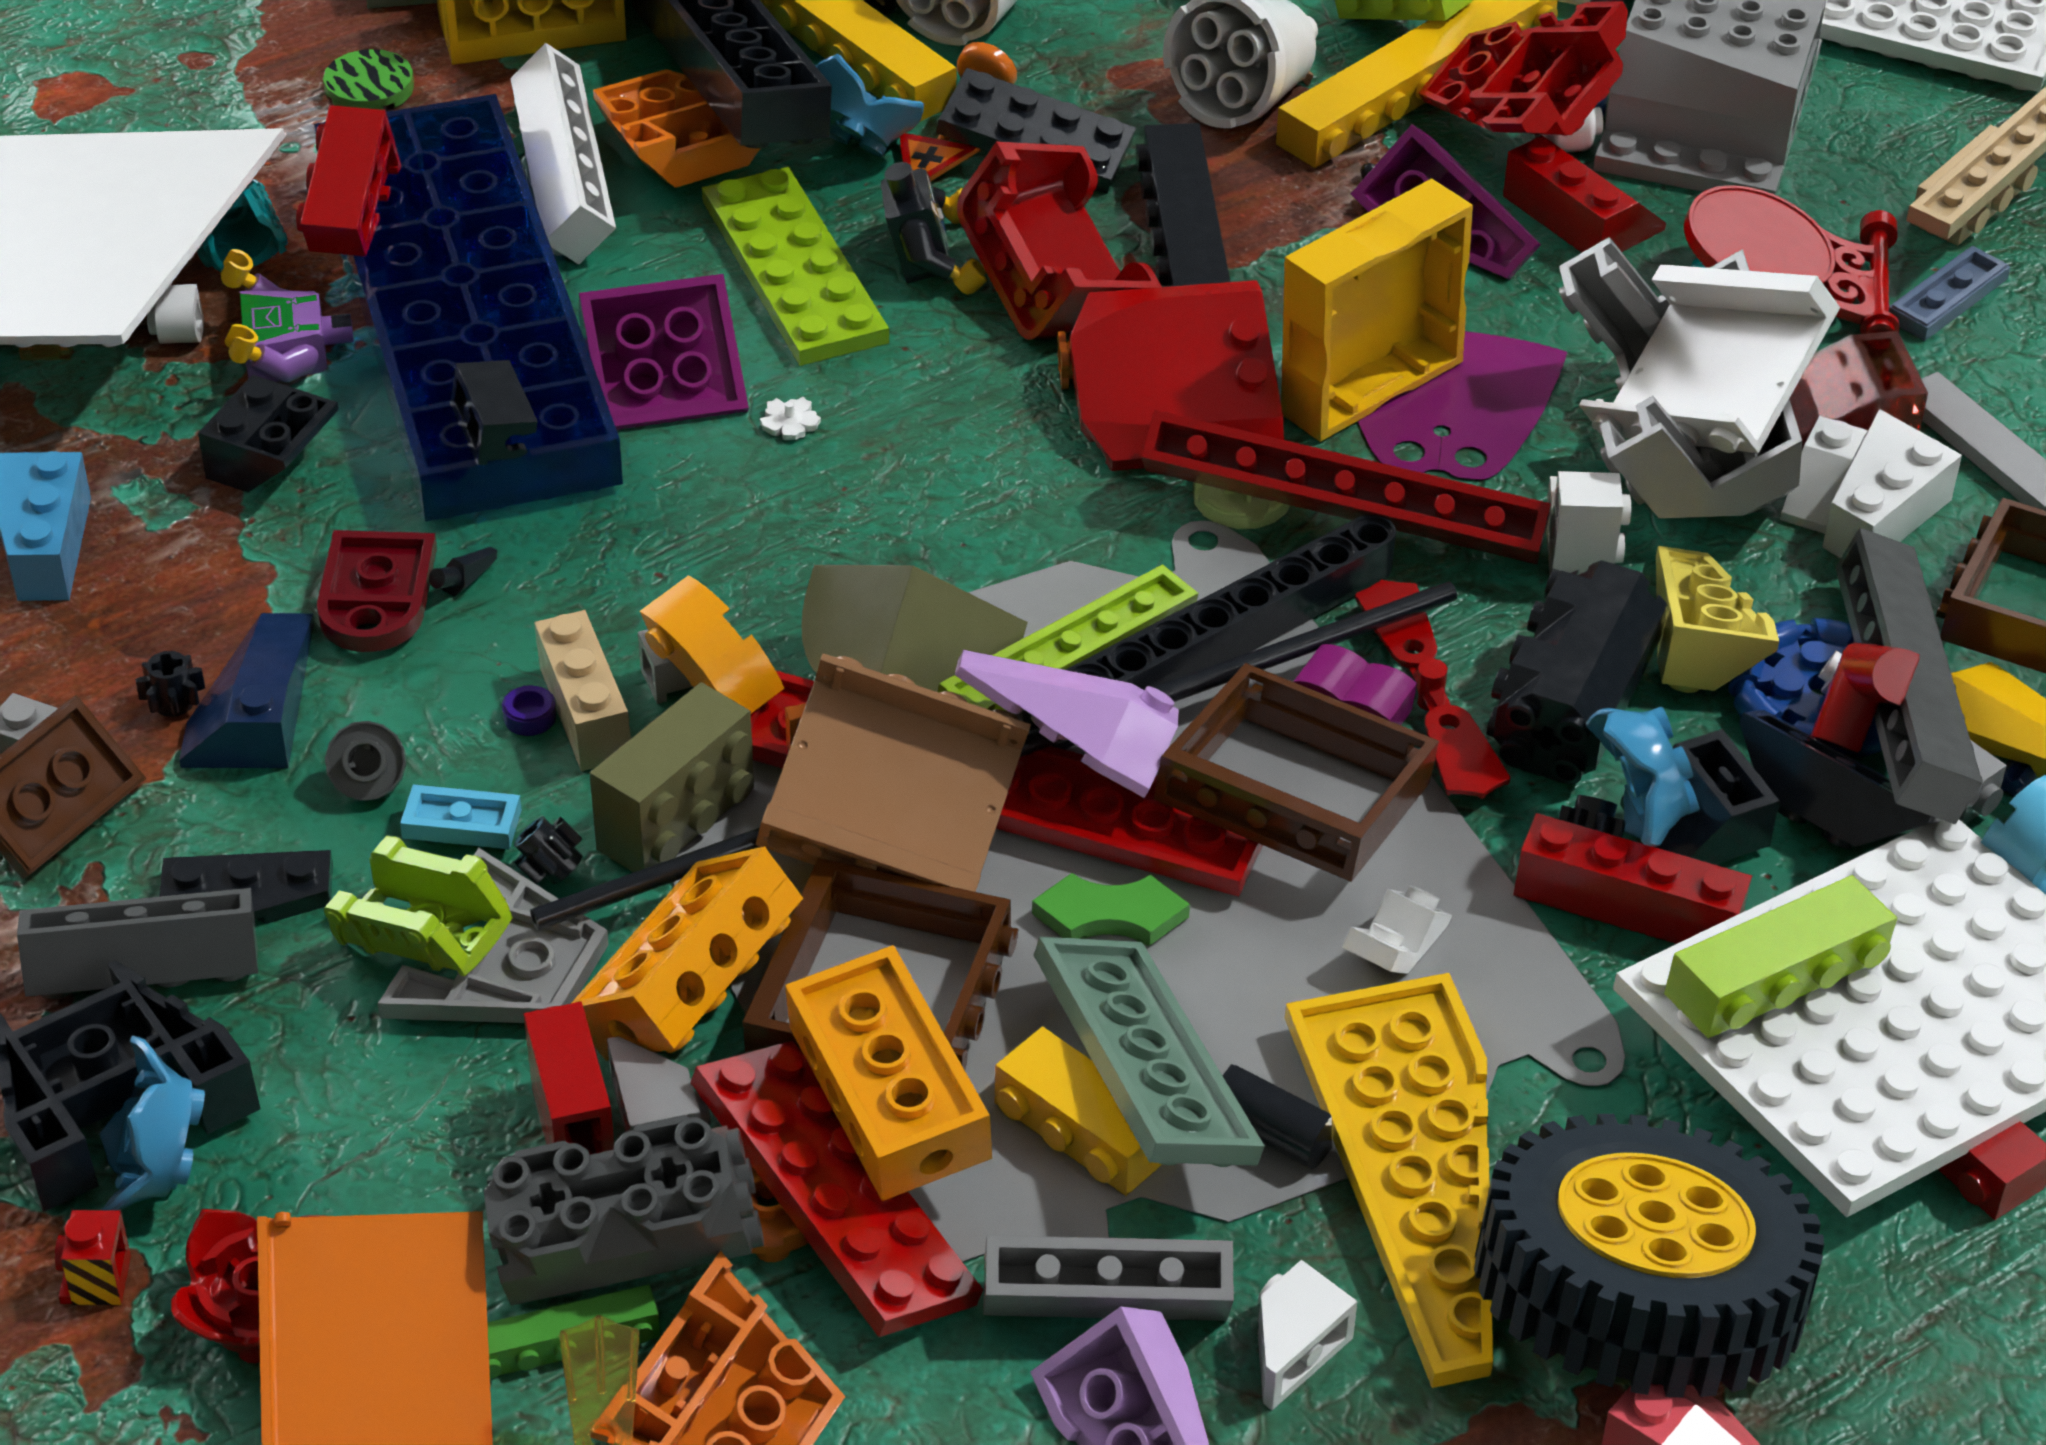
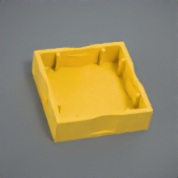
(1374, 308)

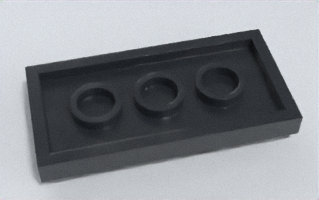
(995, 111)

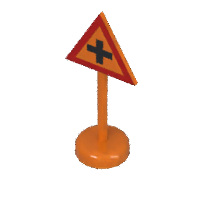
(941, 154)

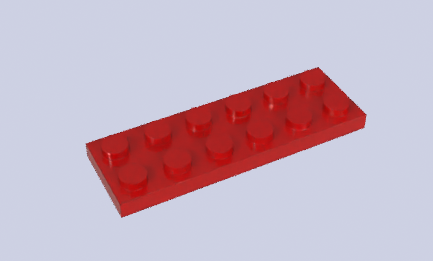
(877, 1250)

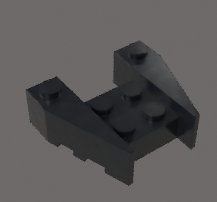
(83, 1068)

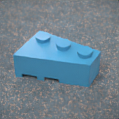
(43, 520)

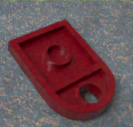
(378, 582)

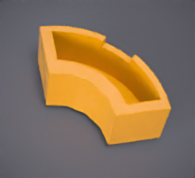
(693, 634)

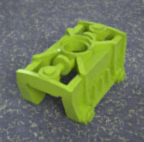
(443, 900)

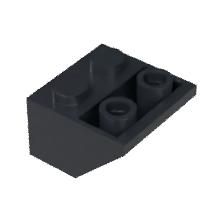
(260, 432)
(1733, 802)

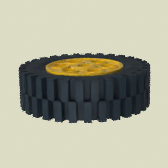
(1648, 1254)

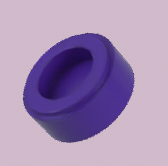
(529, 710)

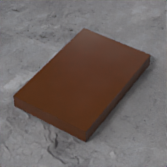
(59, 784)

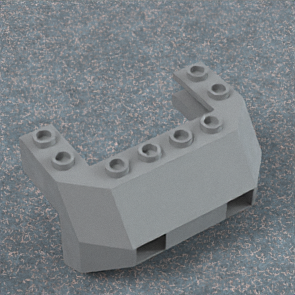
(1661, 461)

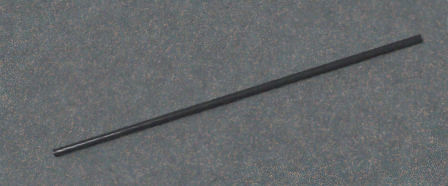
(1176, 689)

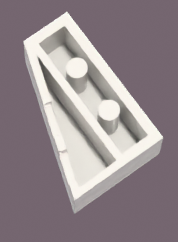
(1891, 484)

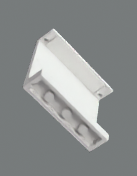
(1723, 354)

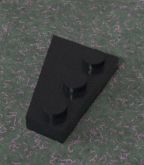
(279, 881)

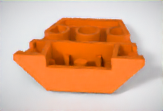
(671, 128)
(728, 1375)

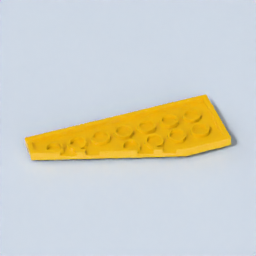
(1412, 1134)

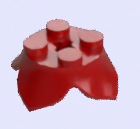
(224, 1282)

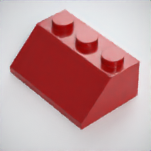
(1574, 198)

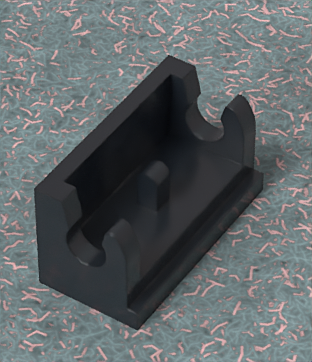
(491, 409)

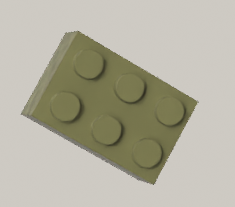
(673, 779)

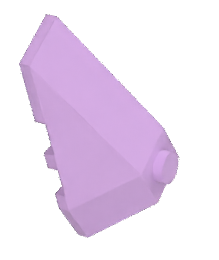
(1109, 719)
(1122, 1385)

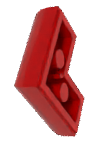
(1862, 681)

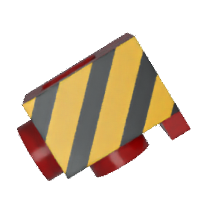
(93, 1258)

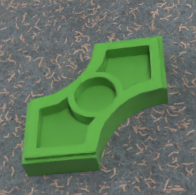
(1133, 910)

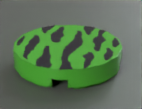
(369, 79)

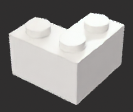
(1586, 520)

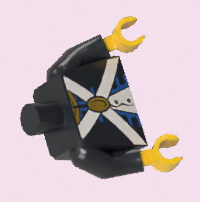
(919, 228)

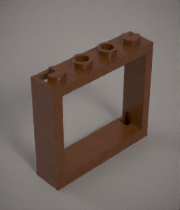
(1985, 626)
(1273, 816)
(895, 901)

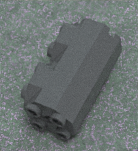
(646, 1208)

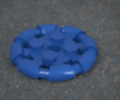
(1793, 674)

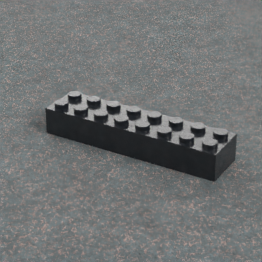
(744, 68)

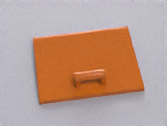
(373, 1330)

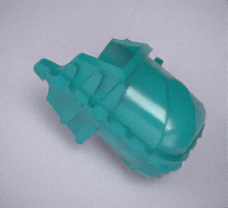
(246, 226)

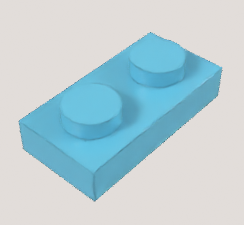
(461, 816)

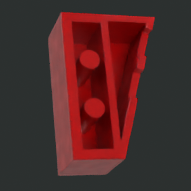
(347, 180)

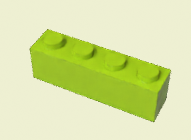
(1780, 956)

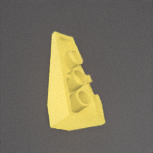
(1707, 625)

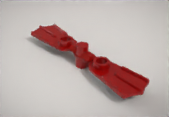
(1463, 753)

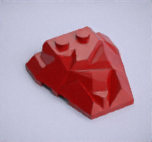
(1533, 77)

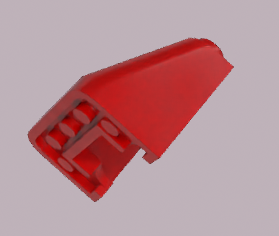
(1037, 237)

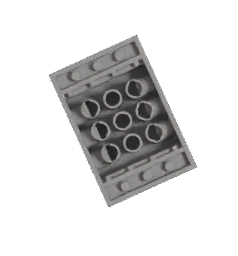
(1710, 91)

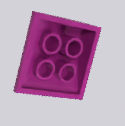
(664, 350)

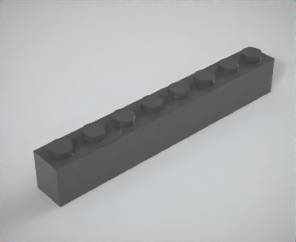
(1927, 735)

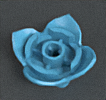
(862, 115)
(1653, 770)
(150, 1132)

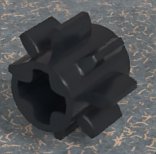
(170, 683)
(1594, 814)
(548, 850)

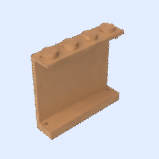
(893, 777)

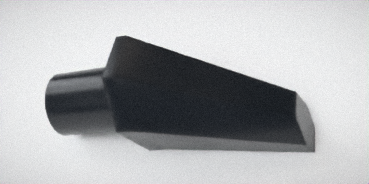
(462, 571)

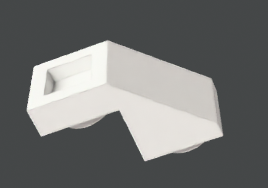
(1400, 930)

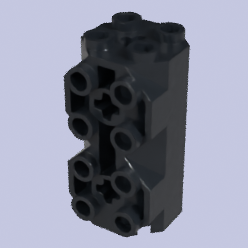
(1584, 657)

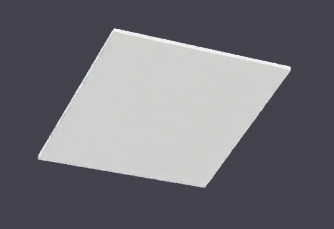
(109, 223)

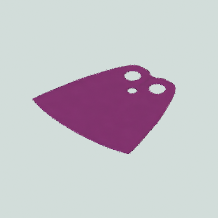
(1484, 401)

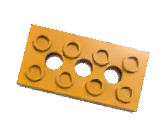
(689, 951)
(874, 1008)

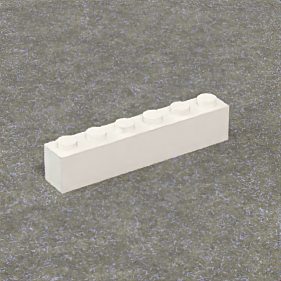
(562, 154)

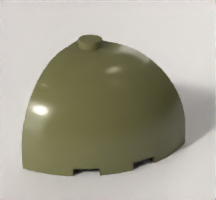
(900, 621)

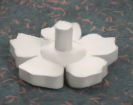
(789, 418)

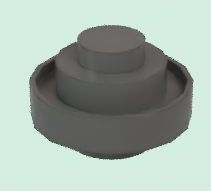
(365, 761)

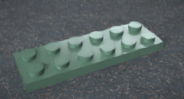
(1148, 1053)

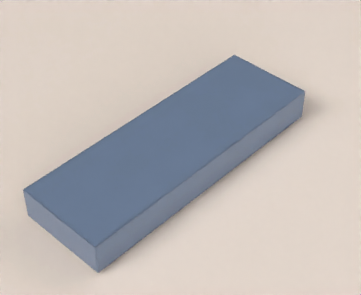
(1949, 292)

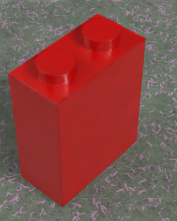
(568, 1078)

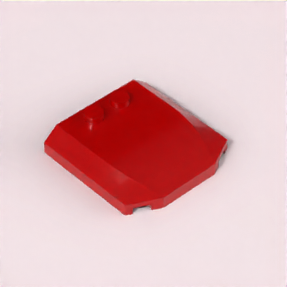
(1177, 352)

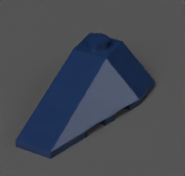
(255, 700)

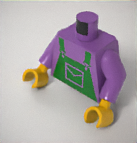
(280, 328)

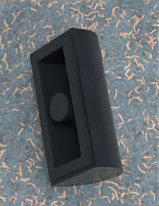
(1282, 1118)

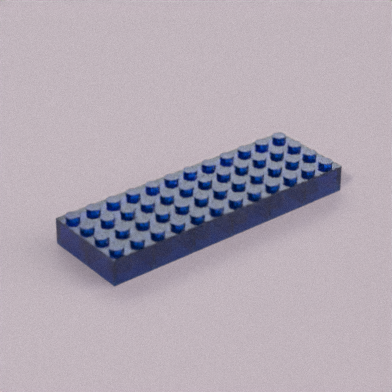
(468, 279)

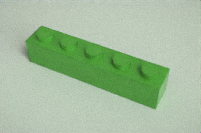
(533, 1337)

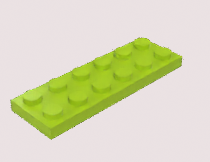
(795, 266)

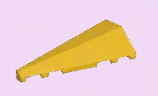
(2003, 714)

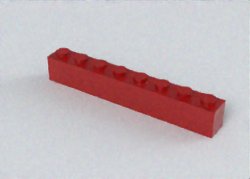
(1345, 486)

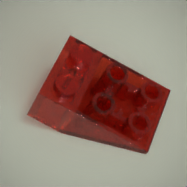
(1856, 380)

